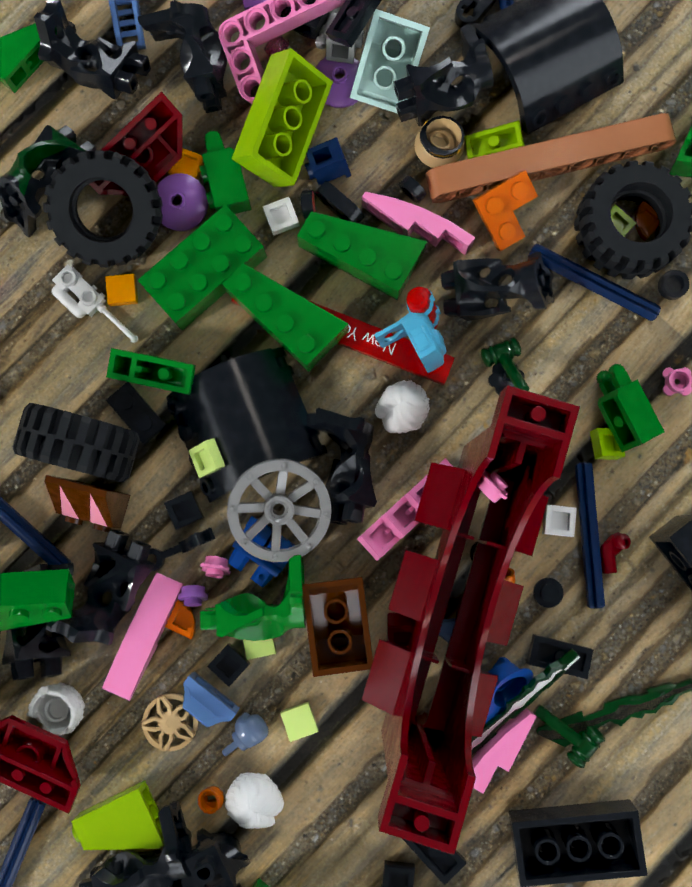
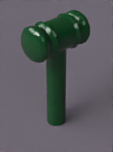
(503, 354)
(584, 745)

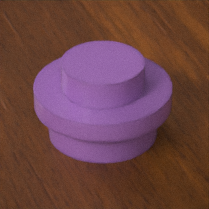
(192, 595)

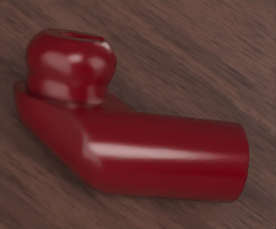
(610, 549)

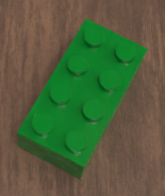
(194, 271)

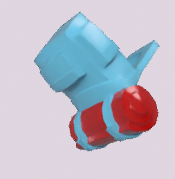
(420, 327)

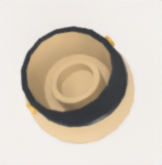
(440, 141)

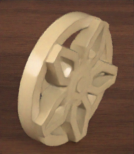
(168, 723)

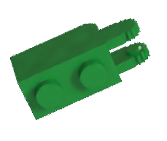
(224, 176)
(626, 409)

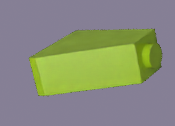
(120, 822)

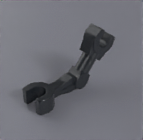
(184, 546)

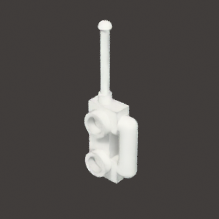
(89, 298)

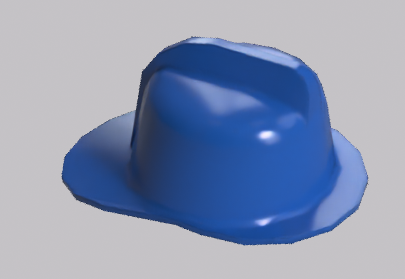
(509, 685)

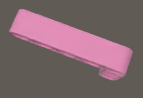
(274, 26)

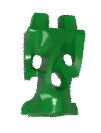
(252, 618)

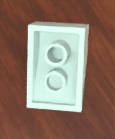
(386, 52)

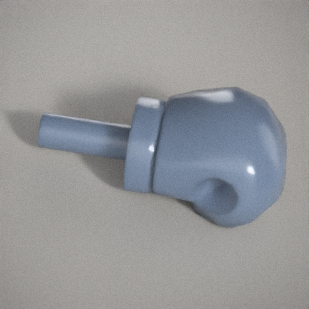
(248, 732)

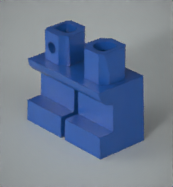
(266, 569)

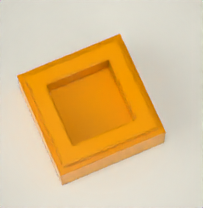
(188, 164)
(121, 290)

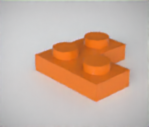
(497, 208)

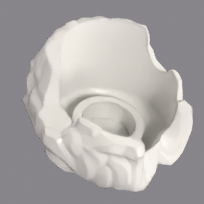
(403, 407)
(57, 708)
(253, 801)

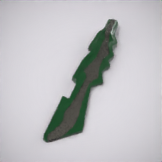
(620, 710)

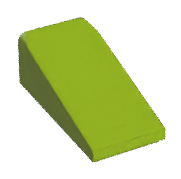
(494, 140)

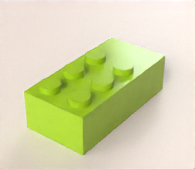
(282, 119)

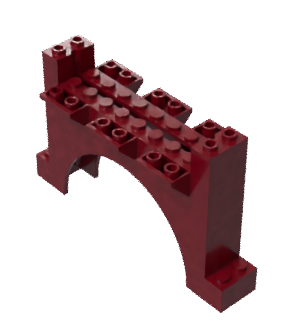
(434, 772)

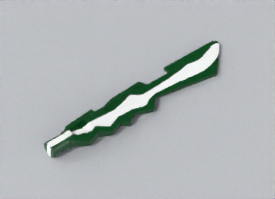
(526, 697)

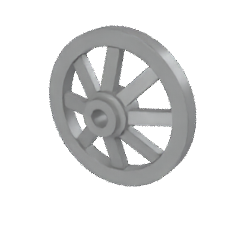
(282, 517)

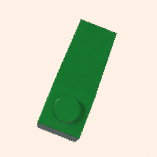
(19, 56)
(151, 371)

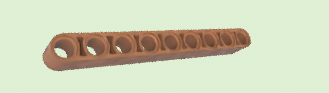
(552, 157)

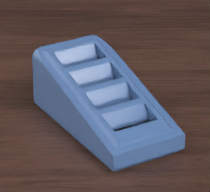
(117, 24)

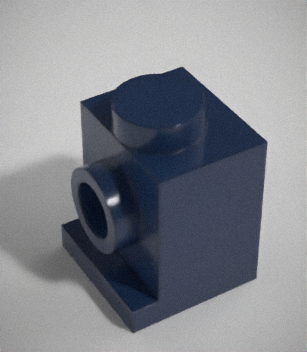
(327, 162)

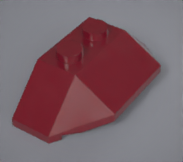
(150, 139)
(37, 763)

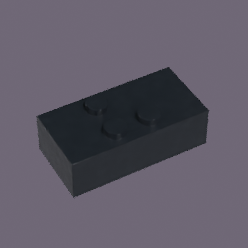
(577, 843)

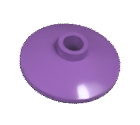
(341, 88)
(193, 206)

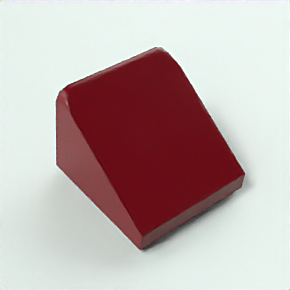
(400, 629)

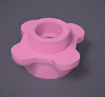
(685, 381)
(493, 486)
(215, 567)

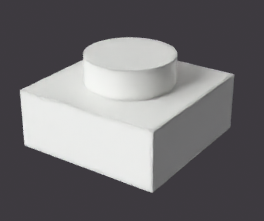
(281, 216)
(559, 521)

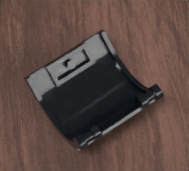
(554, 55)
(250, 412)

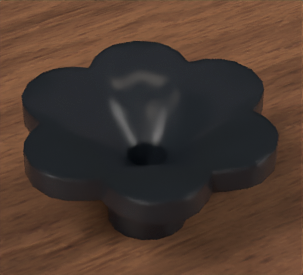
(498, 378)

